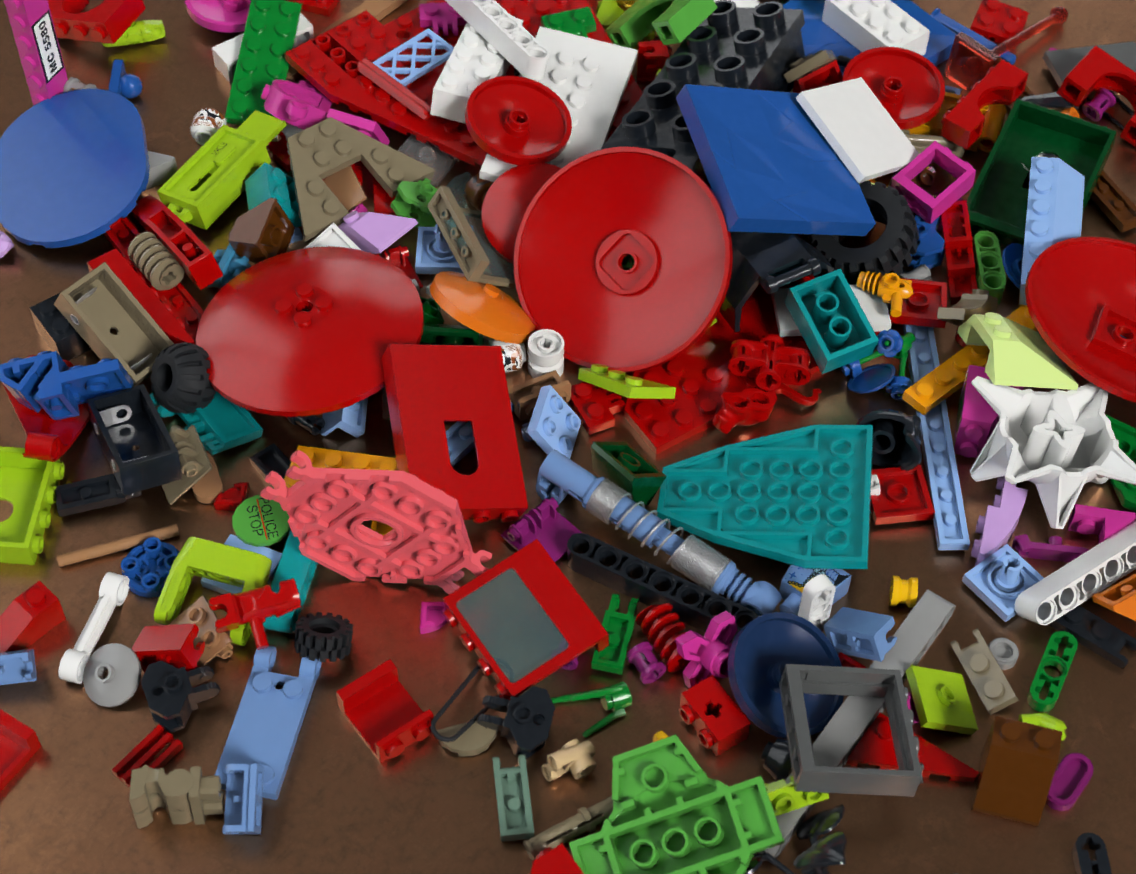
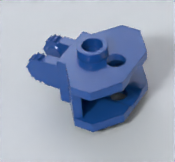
(930, 244)

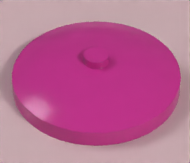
(219, 15)

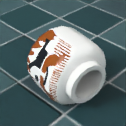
(206, 124)
(512, 354)

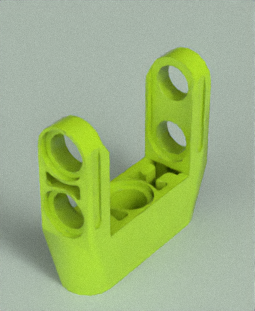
(216, 563)

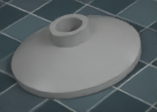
(122, 677)

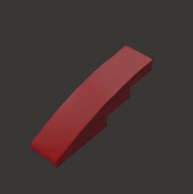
(958, 251)

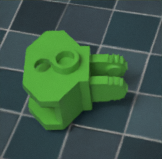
(413, 201)

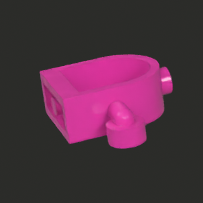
(295, 103)

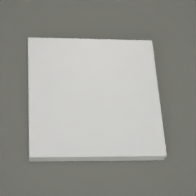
(858, 128)

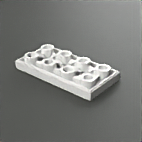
(872, 305)

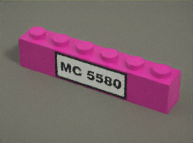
(37, 47)

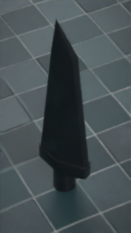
(1050, 100)

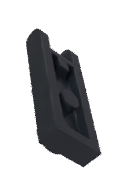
(1096, 634)

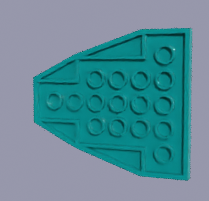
(780, 496)

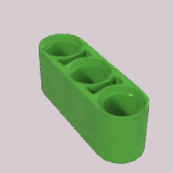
(989, 264)

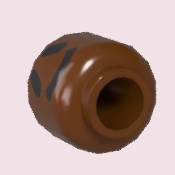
(476, 190)

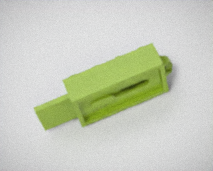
(219, 170)

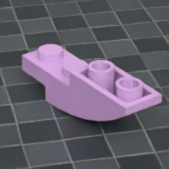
(999, 520)

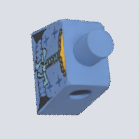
(797, 577)

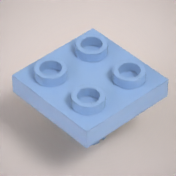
(433, 252)
(552, 423)
(1001, 580)

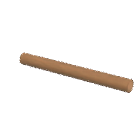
(116, 545)

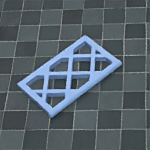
(415, 73)

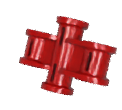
(778, 362)

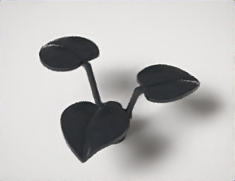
(823, 853)

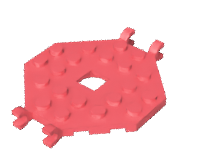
(331, 504)

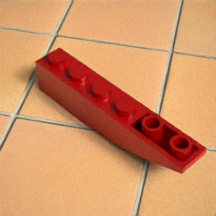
(179, 240)
(146, 296)

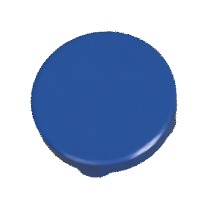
(149, 567)

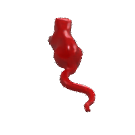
(754, 406)

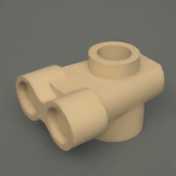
(571, 757)

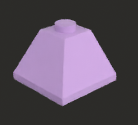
(375, 231)

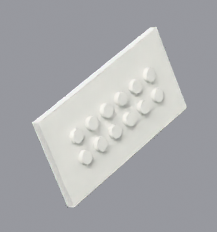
(590, 82)

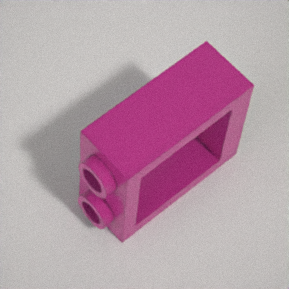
(919, 200)

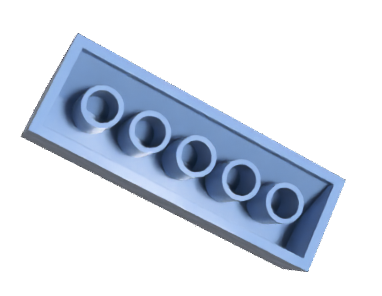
(1052, 209)

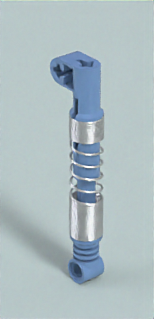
(691, 556)

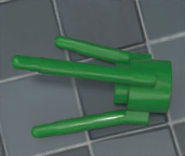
(612, 698)

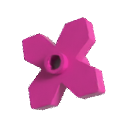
(709, 652)

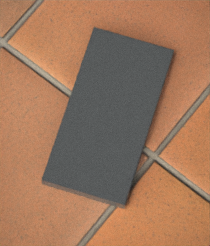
(1063, 61)

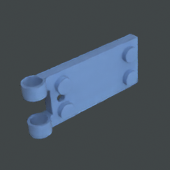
(269, 719)

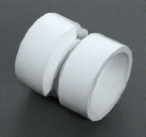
(545, 353)

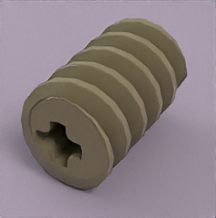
(155, 261)

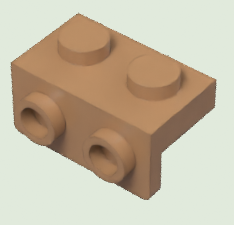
(526, 394)

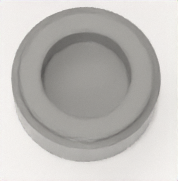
(1005, 652)

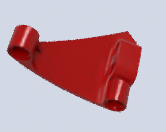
(47, 437)

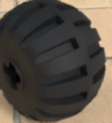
(182, 379)

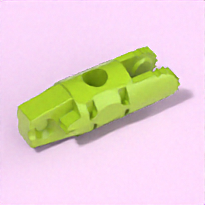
(140, 32)

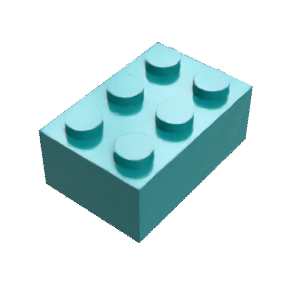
(831, 321)

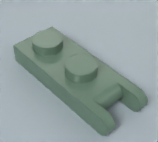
(513, 800)

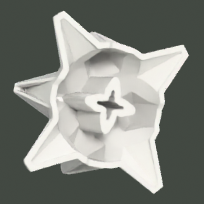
(1052, 441)

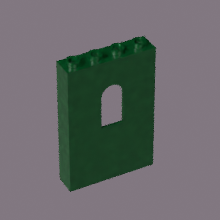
(998, 197)

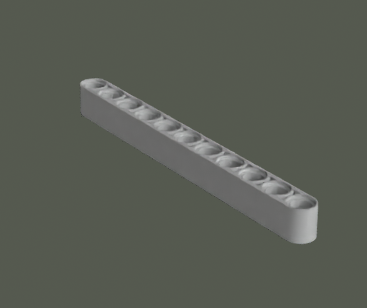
(859, 712)

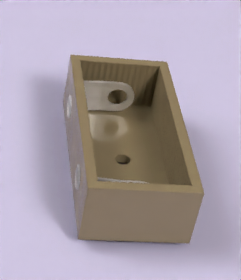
(104, 303)

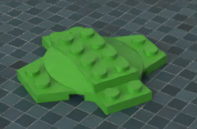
(677, 818)

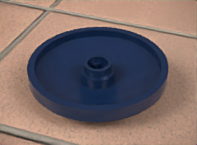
(758, 664)

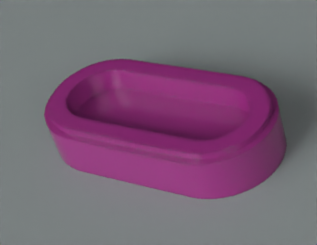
(1069, 781)

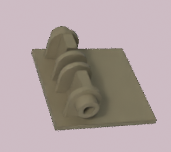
(193, 461)

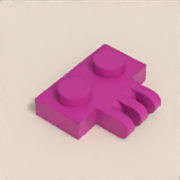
(440, 17)

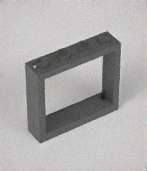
(849, 682)

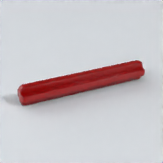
(395, 88)

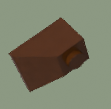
(262, 232)

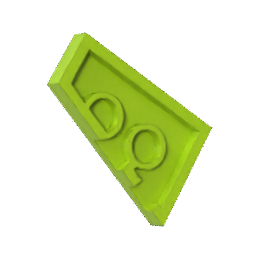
(625, 384)

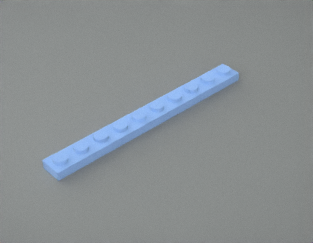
(938, 449)

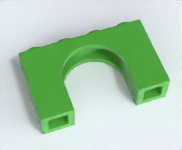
(670, 19)

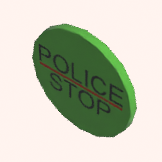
(260, 522)

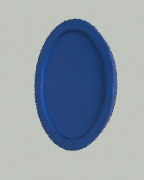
(872, 378)

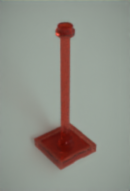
(972, 60)

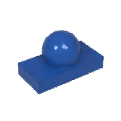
(122, 83)

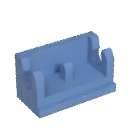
(860, 633)
(17, 667)
(243, 799)

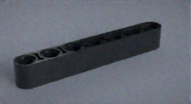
(649, 581)

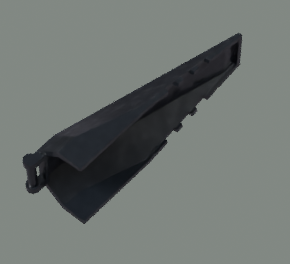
(772, 262)

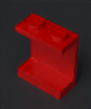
(384, 712)

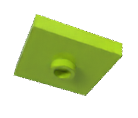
(941, 700)

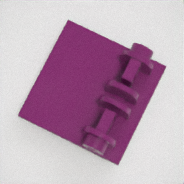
(546, 526)

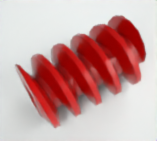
(661, 631)

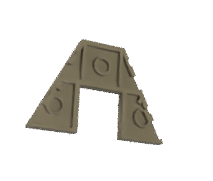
(330, 148)

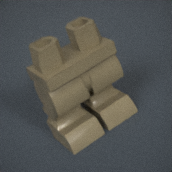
(180, 792)

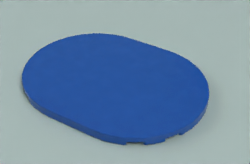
(72, 167)

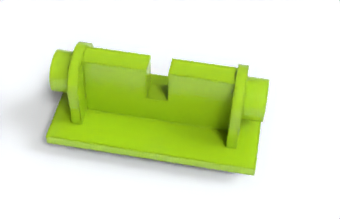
(786, 799)

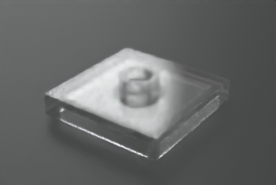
(431, 156)

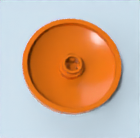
(481, 307)

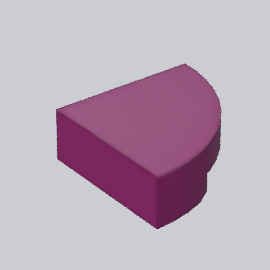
(431, 616)

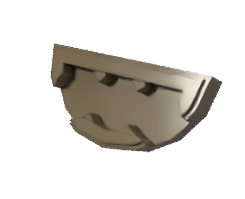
(471, 742)

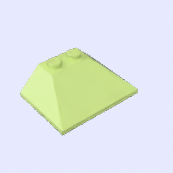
(1016, 353)

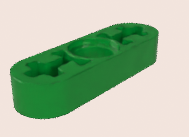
(1042, 678)

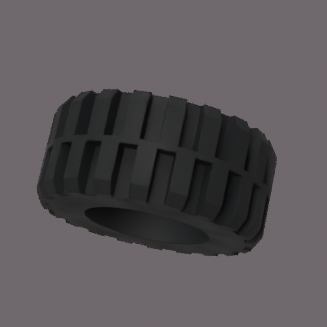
(889, 251)

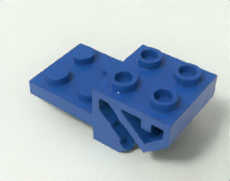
(51, 385)

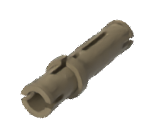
(584, 821)

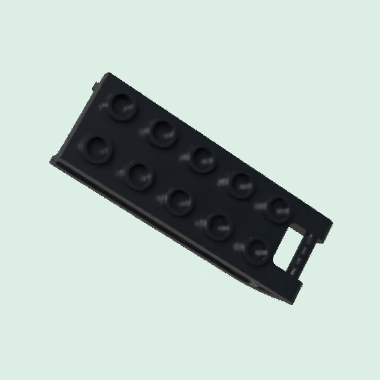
(726, 50)

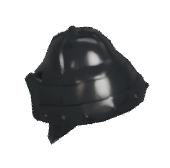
(894, 438)

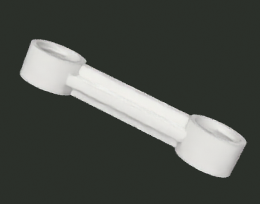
(112, 593)

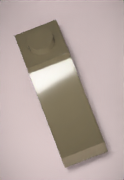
(976, 303)

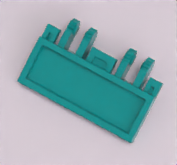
(219, 424)

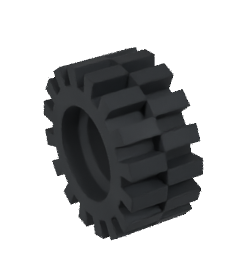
(323, 637)

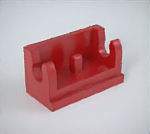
(650, 59)
(170, 644)

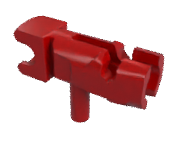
(254, 607)

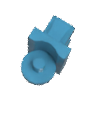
(230, 265)

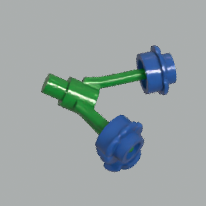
(890, 345)

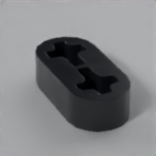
(1100, 860)

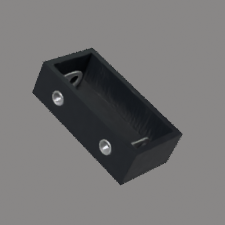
(128, 423)

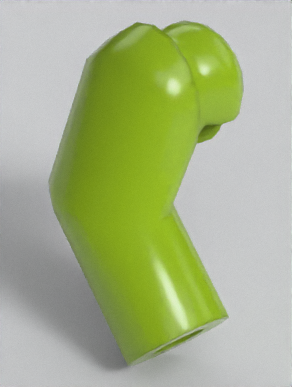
(1044, 720)

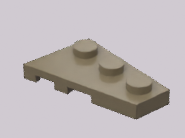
(808, 64)

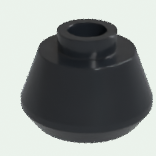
(777, 759)

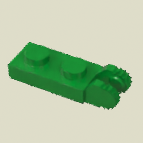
(620, 631)

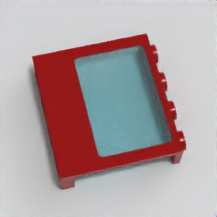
(523, 620)

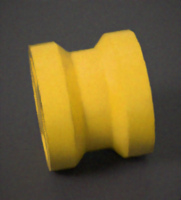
(903, 591)

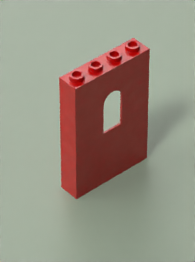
(456, 384)

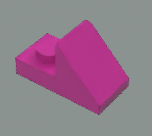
(1099, 521)

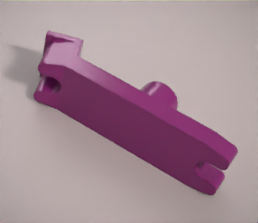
(1053, 551)

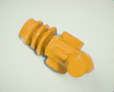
(888, 287)

